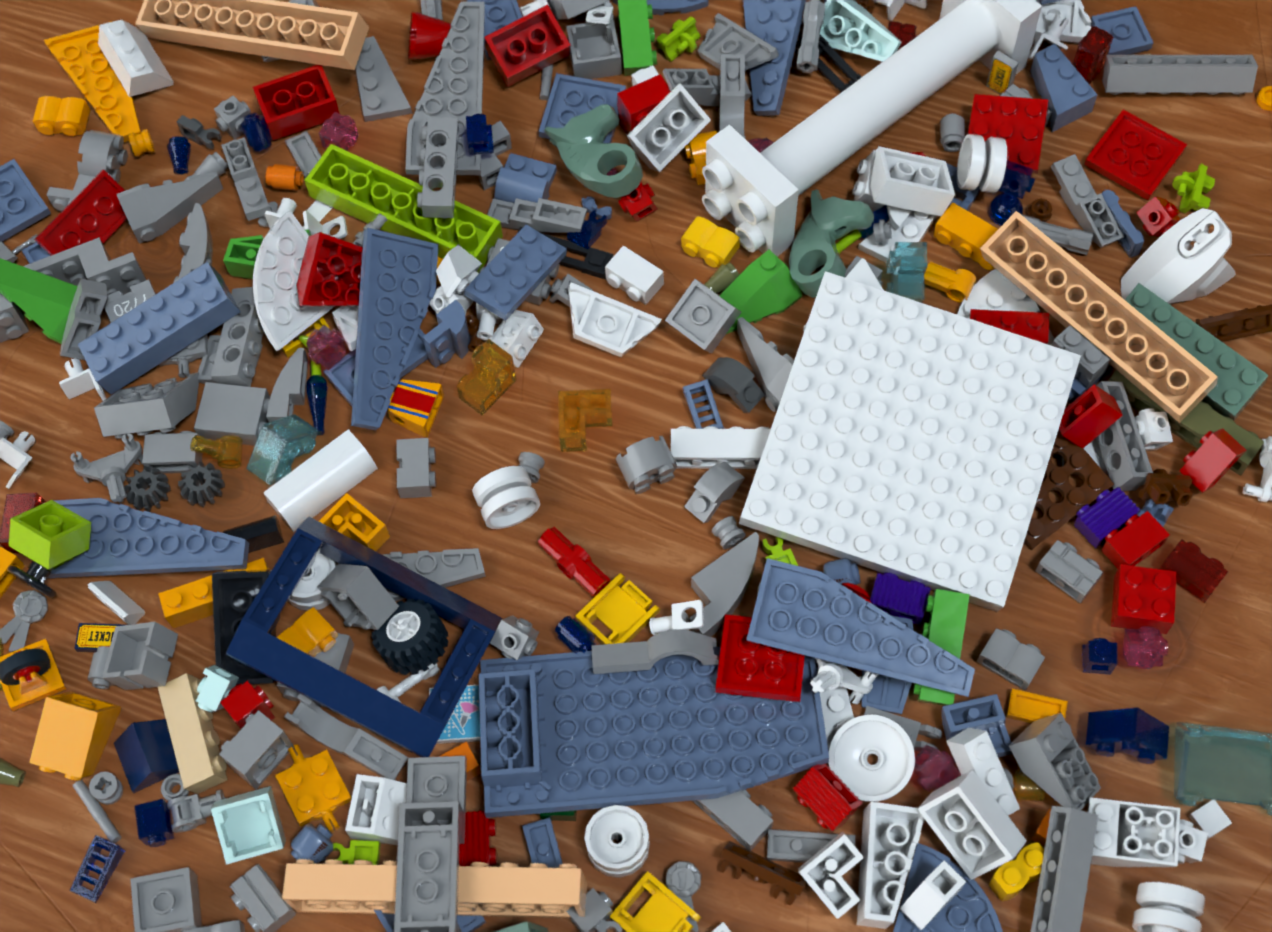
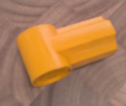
(956, 283)

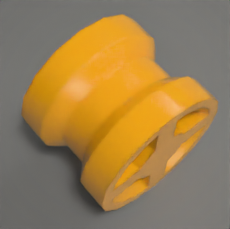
(141, 143)

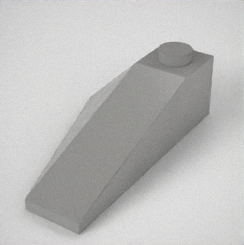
(768, 365)

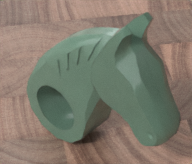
(591, 159)
(817, 236)

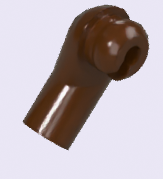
(473, 326)

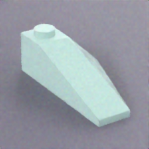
(856, 31)

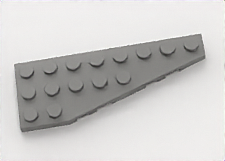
(453, 88)

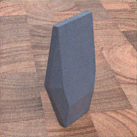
(887, 692)

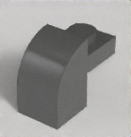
(735, 379)

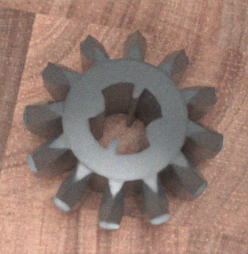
(207, 476)
(138, 484)

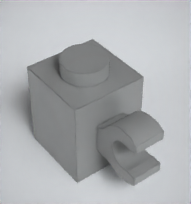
(596, 914)

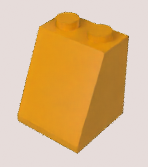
(73, 734)

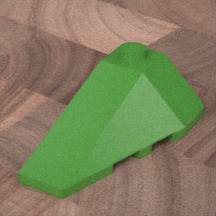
(762, 289)
(39, 296)

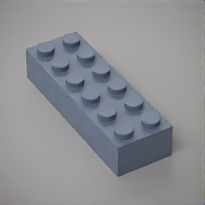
(158, 328)

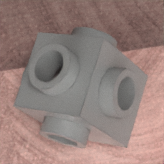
(230, 115)
(515, 637)

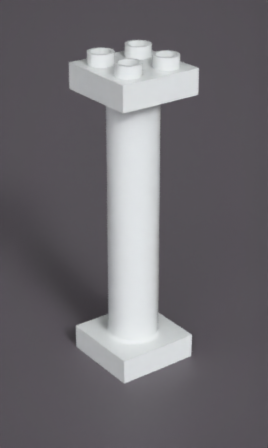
(763, 188)

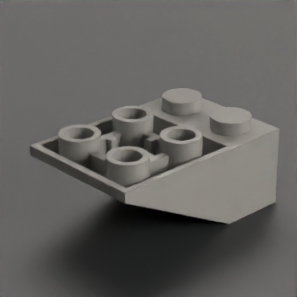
(1055, 761)

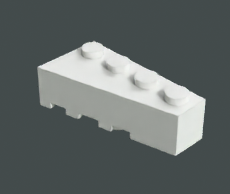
(887, 848)

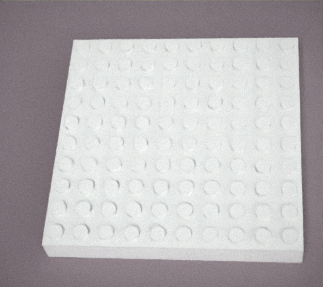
(911, 441)

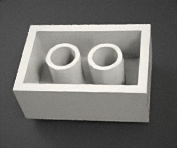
(972, 825)

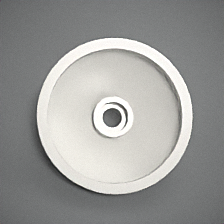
(869, 736)

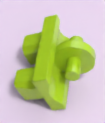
(680, 39)
(1191, 187)

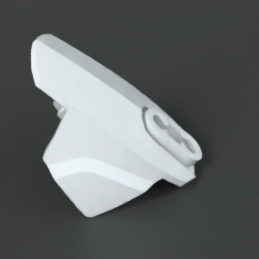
(1181, 273)

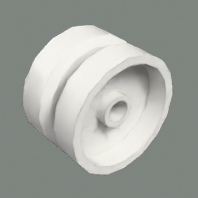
(981, 163)
(506, 497)
(307, 593)
(617, 823)
(1167, 908)

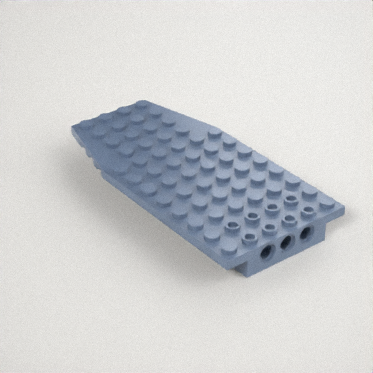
(632, 737)

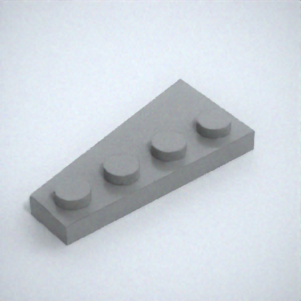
(377, 85)
(443, 567)

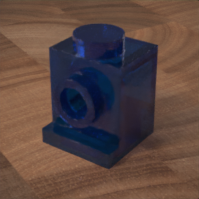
(479, 135)
(1099, 652)

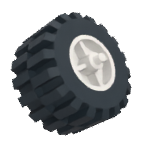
(411, 637)

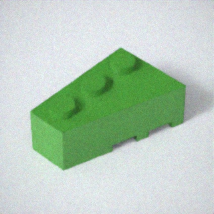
(636, 35)
(242, 254)

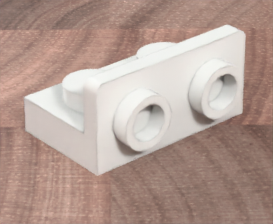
(518, 335)

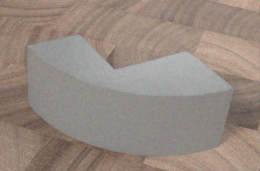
(489, 162)

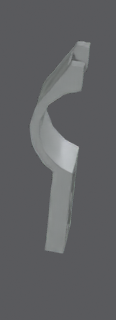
(732, 91)
(642, 655)
(347, 739)

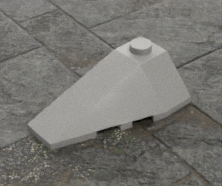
(159, 208)

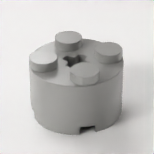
(101, 152)
(647, 463)

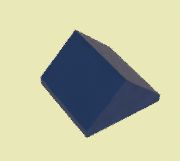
(146, 753)

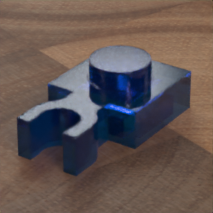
(590, 231)

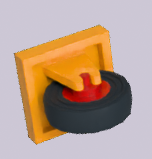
(30, 675)

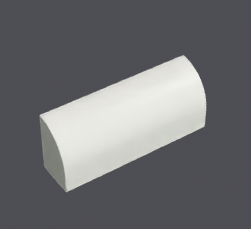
(320, 480)

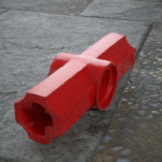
(573, 561)

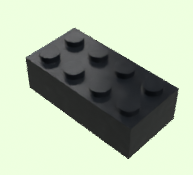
(231, 599)

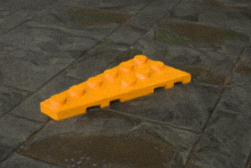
(96, 80)

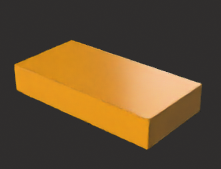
(1031, 707)

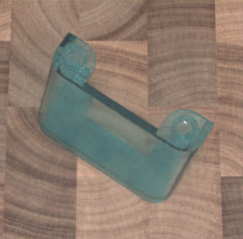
(1222, 765)

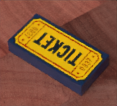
(94, 635)

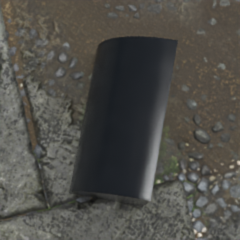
(259, 533)

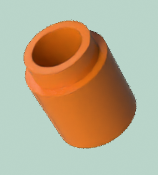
(284, 177)

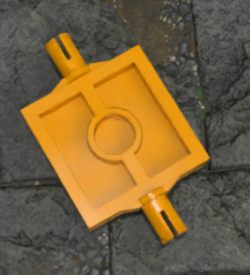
(313, 788)

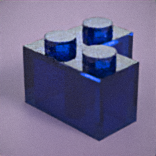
(1128, 732)

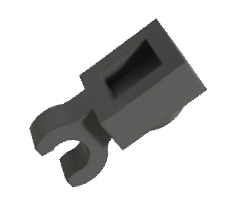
(194, 131)

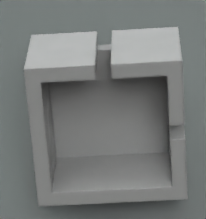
(140, 656)

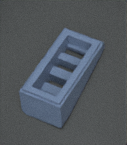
(696, 388)

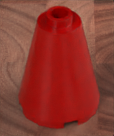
(426, 36)

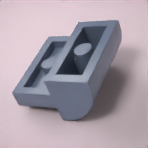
(524, 179)
(448, 336)
(979, 714)

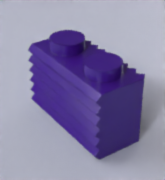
(1105, 516)
(900, 597)

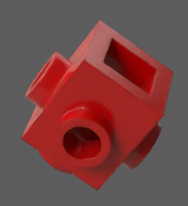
(639, 202)
(1158, 216)

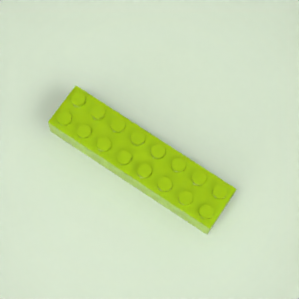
(368, 189)

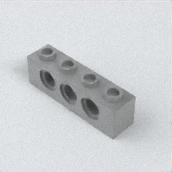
(439, 131)
(239, 343)
(1123, 445)

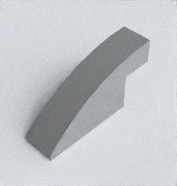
(725, 584)

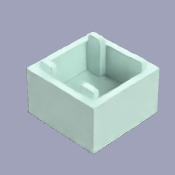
(248, 825)

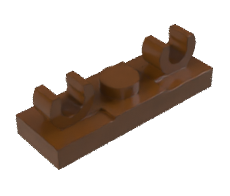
(1239, 323)
(762, 870)

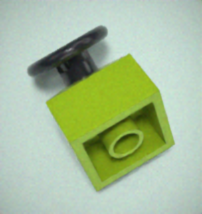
(48, 538)

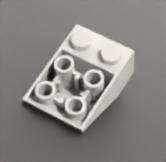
(375, 809)
(1135, 834)

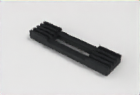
(827, 72)
(592, 265)

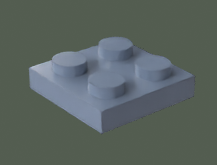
(1127, 31)

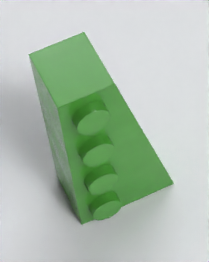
(946, 630)

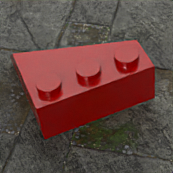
(329, 272)

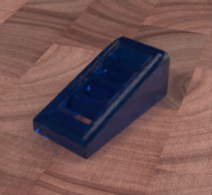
(91, 856)

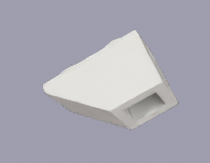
(457, 271)
(933, 895)

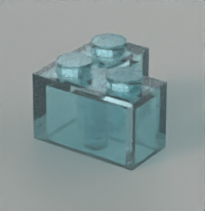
(907, 269)
(279, 445)

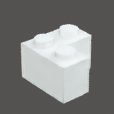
(826, 870)

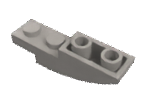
(699, 84)
(246, 178)
(1084, 203)
(195, 242)

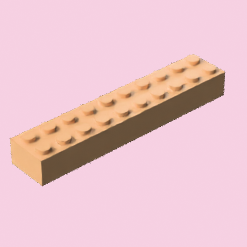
(259, 28)
(1103, 317)
(481, 888)

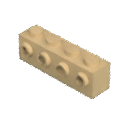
(192, 735)

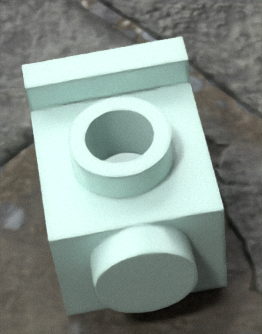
(215, 688)

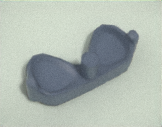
(589, 203)

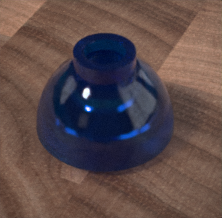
(1003, 207)

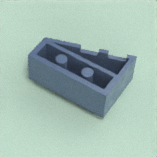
(1063, 86)

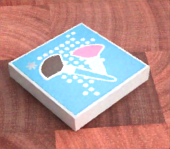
(465, 719)

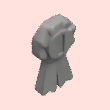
(28, 609)
(684, 881)

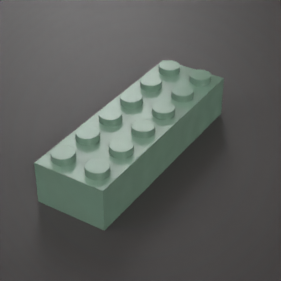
(1237, 376)

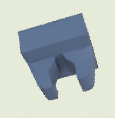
(1158, 511)

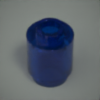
(256, 131)
(575, 635)

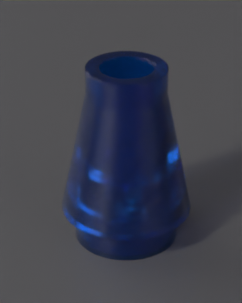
(179, 153)

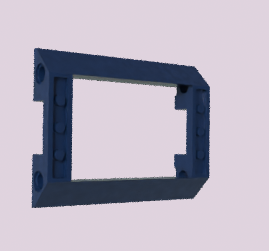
(336, 690)

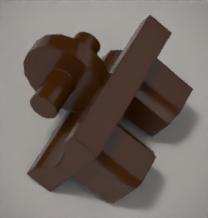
(1167, 487)

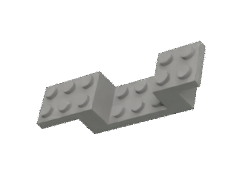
(83, 261)
(429, 845)

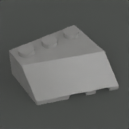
(148, 407)

